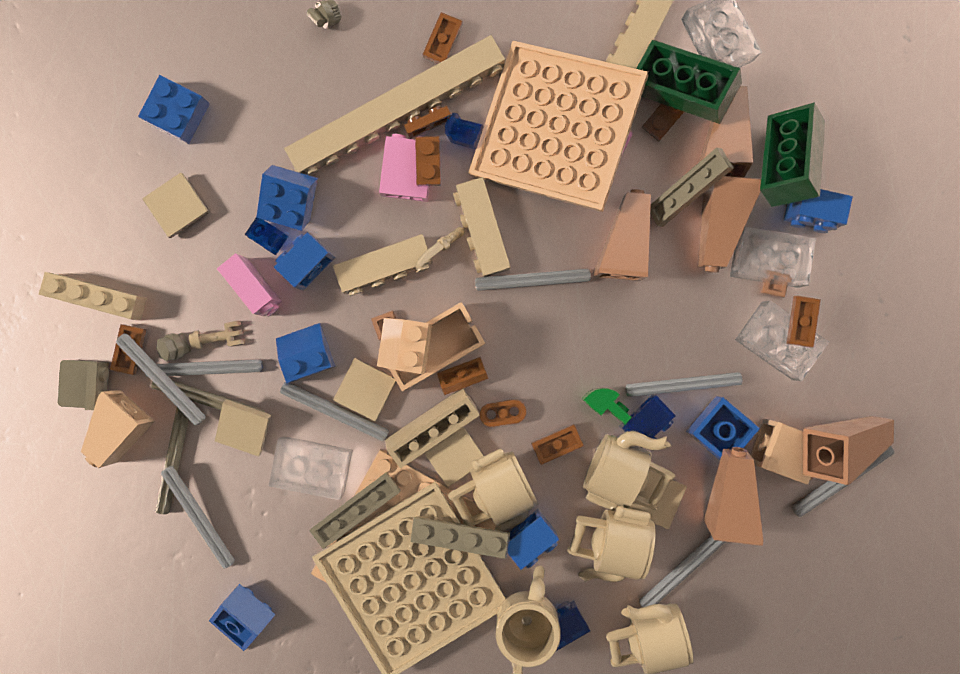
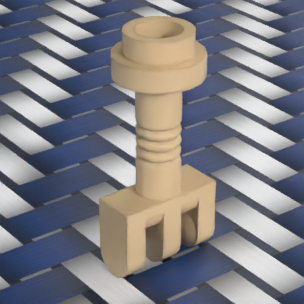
(197, 340)

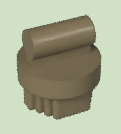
(325, 13)
(172, 346)

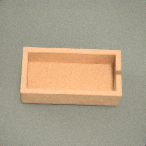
(449, 342)

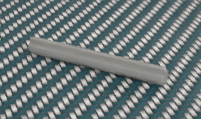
(533, 279)
(214, 367)
(683, 384)
(167, 386)
(334, 411)
(830, 488)
(197, 516)
(682, 571)

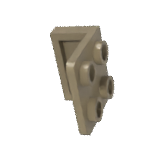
(81, 383)

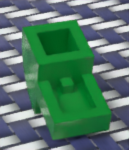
(603, 399)

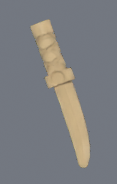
(442, 244)

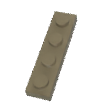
(690, 187)
(355, 510)
(460, 537)

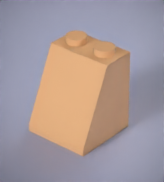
(404, 345)
(113, 428)
(780, 450)

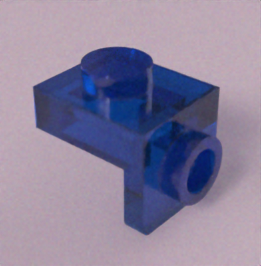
(463, 131)
(266, 235)

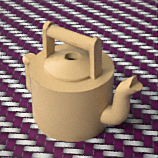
(622, 471)
(498, 491)
(620, 544)
(655, 639)
(527, 642)

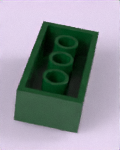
(689, 81)
(793, 155)

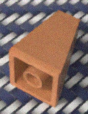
(733, 135)
(723, 219)
(627, 245)
(845, 447)
(734, 500)

